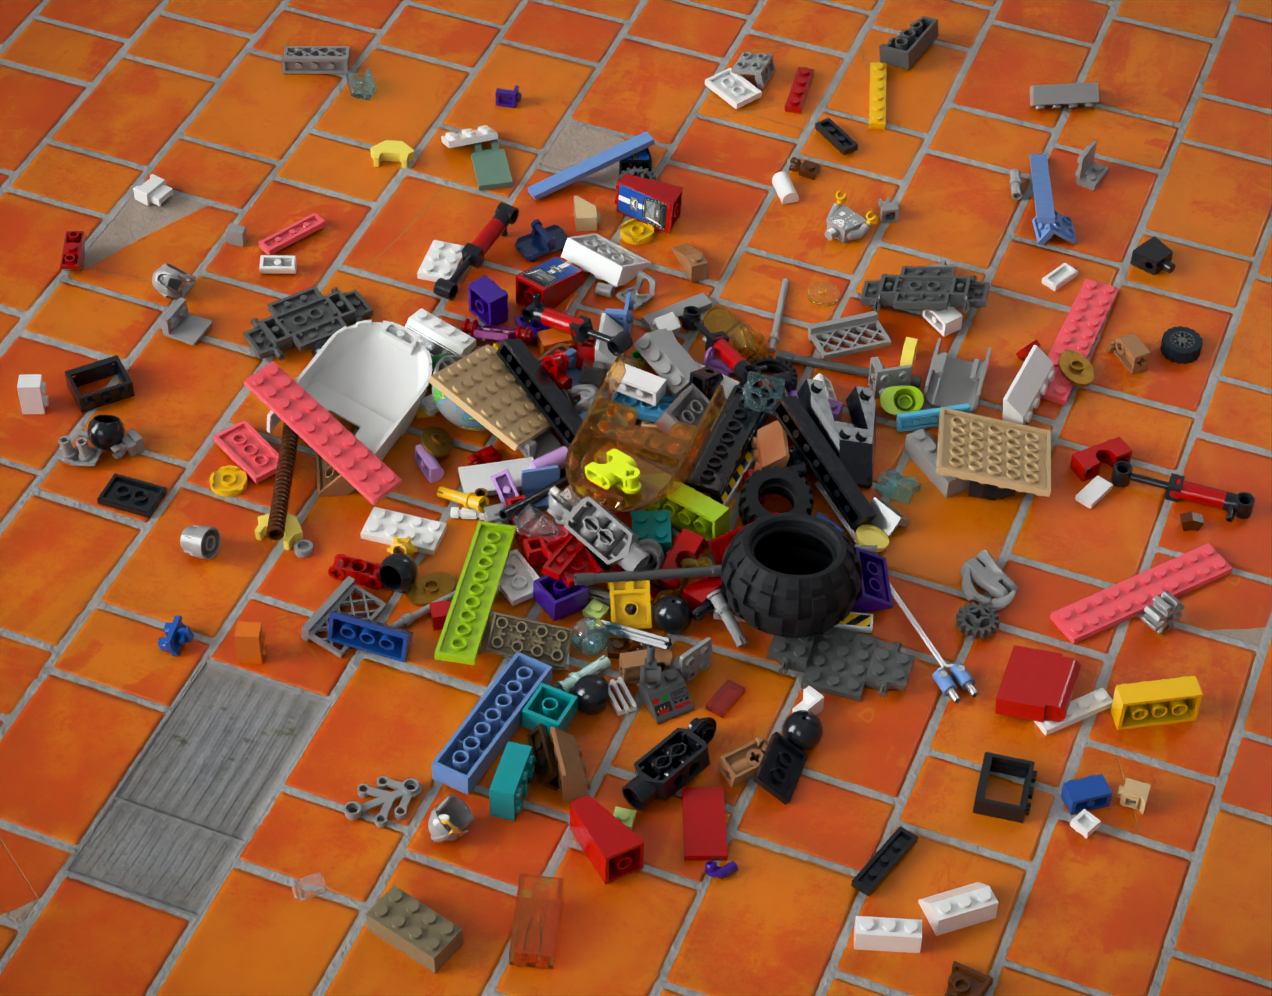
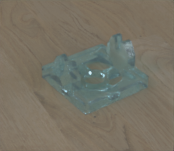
(748, 388)

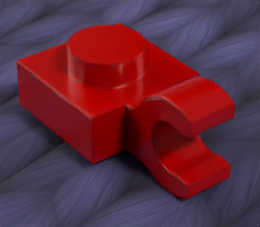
(485, 455)

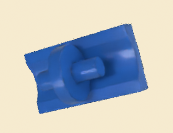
(177, 635)

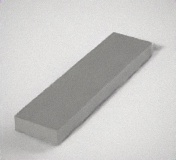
(699, 300)

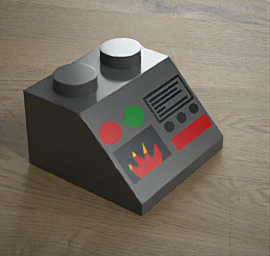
(668, 699)

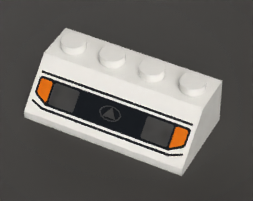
(438, 335)

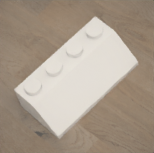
(1028, 387)

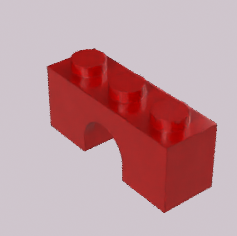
(1087, 462)
(686, 546)

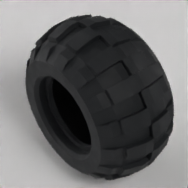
(791, 575)

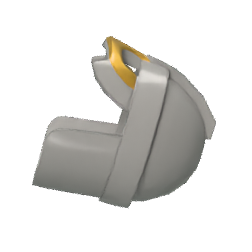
(449, 819)

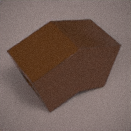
(1191, 521)

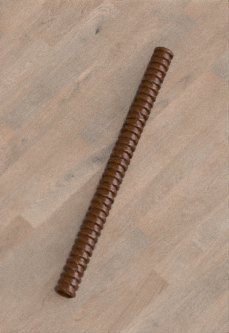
(282, 484)

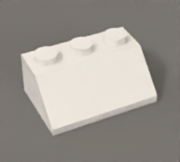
(610, 328)
(959, 907)

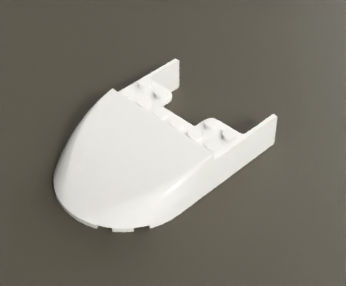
(370, 378)

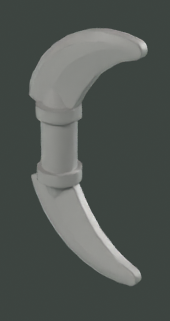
(971, 594)

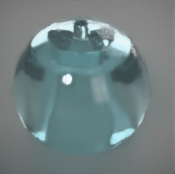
(590, 636)

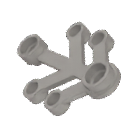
(384, 798)

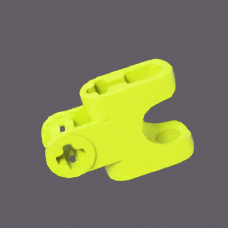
(618, 472)

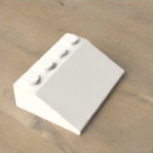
(603, 258)

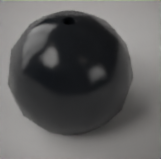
(105, 431)
(398, 572)
(672, 614)
(591, 693)
(803, 729)

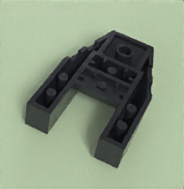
(852, 441)

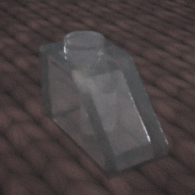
(535, 523)

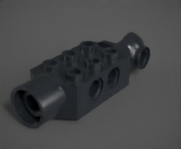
(670, 764)

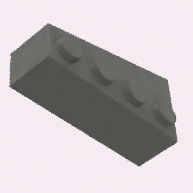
(910, 44)

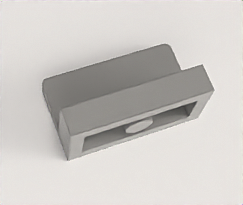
(887, 517)

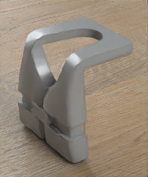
(639, 299)

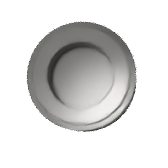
(303, 548)

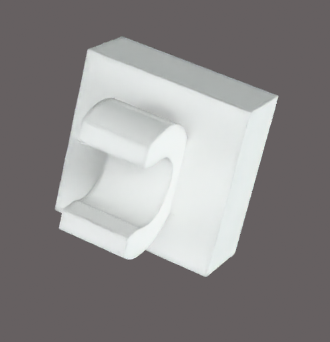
(1085, 823)

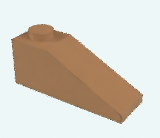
(691, 261)

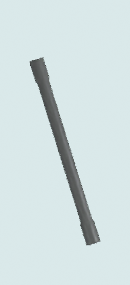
(834, 366)
(592, 578)

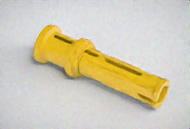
(469, 500)

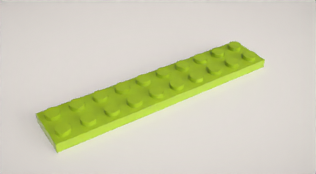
(475, 593)

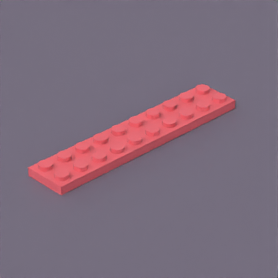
(1079, 332)
(323, 432)
(1132, 595)

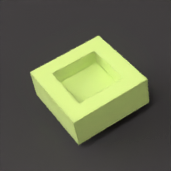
(596, 609)
(625, 815)

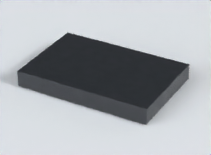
(132, 495)
(780, 768)

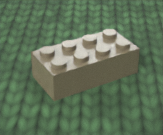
(414, 929)

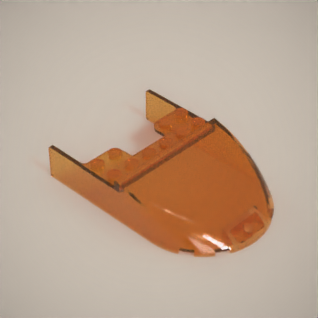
(661, 458)

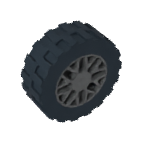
(1181, 345)

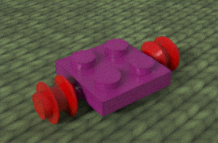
(497, 333)

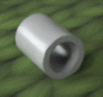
(604, 289)

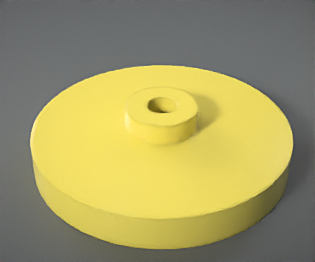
(872, 536)

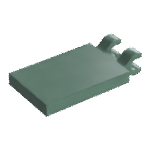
(491, 167)

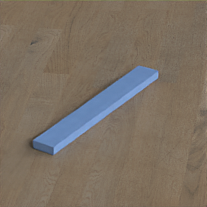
(591, 165)
(1042, 188)

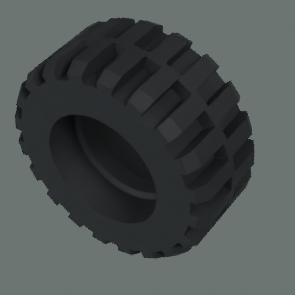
(774, 481)

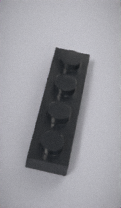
(884, 861)

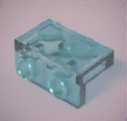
(361, 85)
(897, 486)

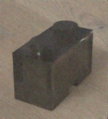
(593, 372)

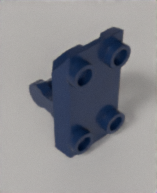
(541, 241)

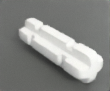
(465, 513)

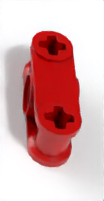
(362, 571)

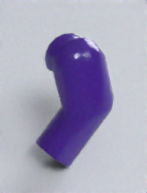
(720, 872)

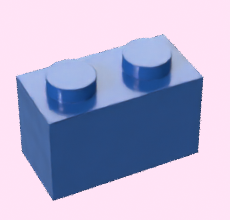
(1086, 794)

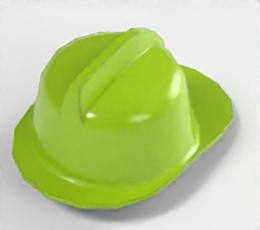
(901, 399)

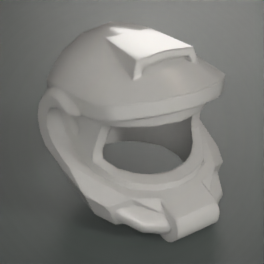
(169, 279)
(588, 393)

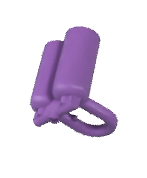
(716, 363)

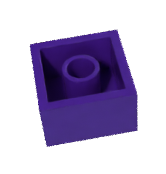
(488, 301)
(557, 598)

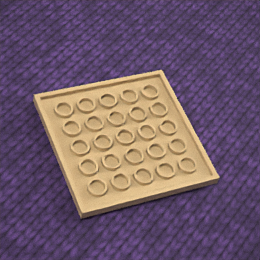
(492, 397)
(994, 452)

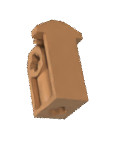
(1130, 352)
(631, 661)
(742, 762)

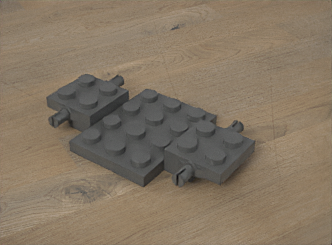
(925, 289)
(305, 320)
(843, 663)

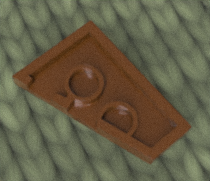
(967, 981)

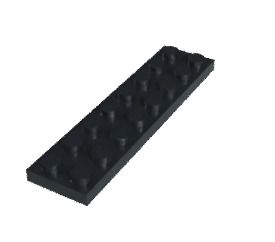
(725, 444)

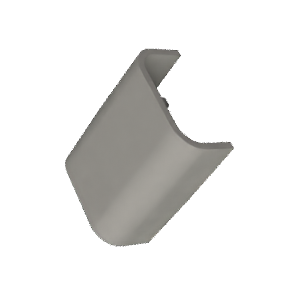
(954, 380)

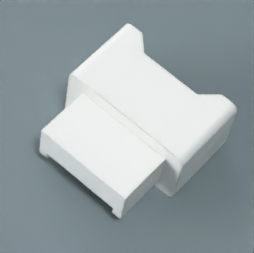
(153, 191)

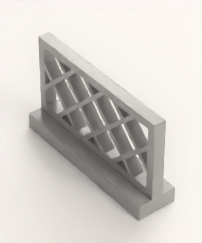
(312, 64)
(848, 327)
(335, 602)

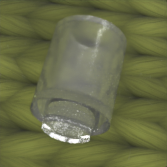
(309, 886)

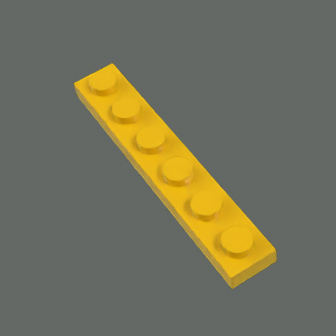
(877, 95)

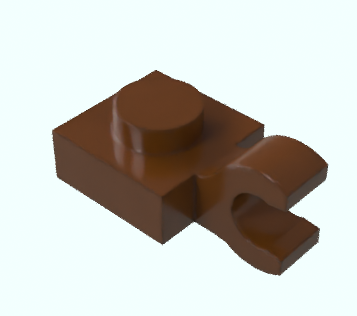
(806, 169)
(622, 645)

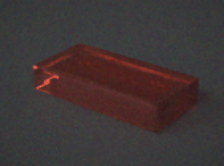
(725, 698)

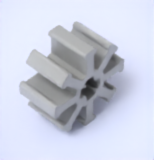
(1162, 612)

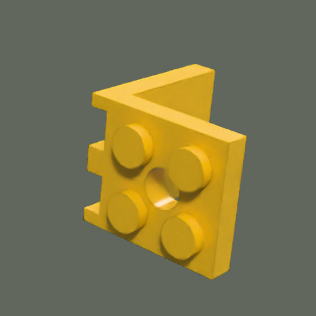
(631, 592)

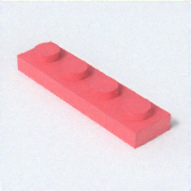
(292, 234)

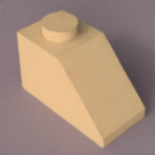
(585, 215)

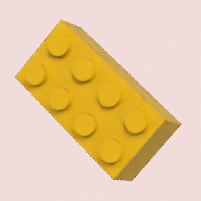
(1156, 702)

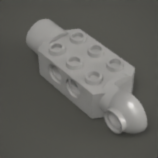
(600, 532)

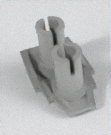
(78, 456)

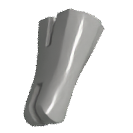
(989, 575)

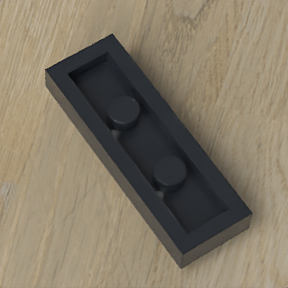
(836, 136)

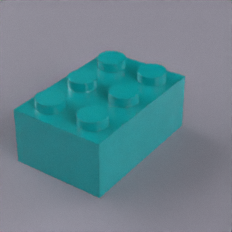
(511, 781)

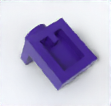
(508, 98)

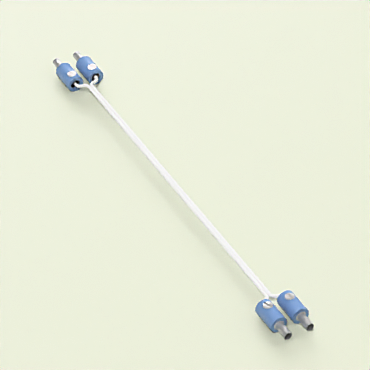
(940, 676)

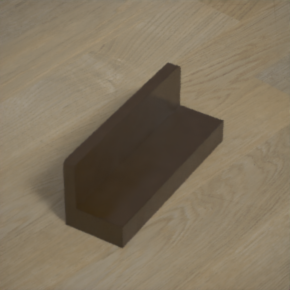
(544, 757)

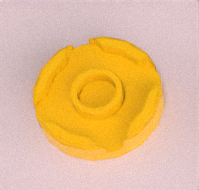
(636, 232)
(228, 481)

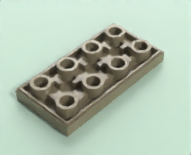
(532, 638)

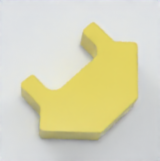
(392, 151)
(909, 351)
(291, 534)

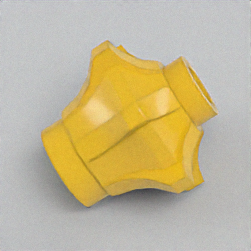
(406, 545)

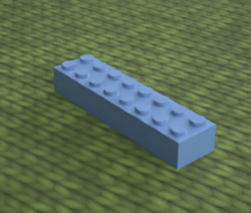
(490, 724)

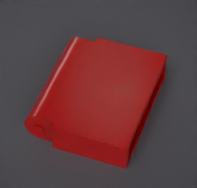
(1037, 685)

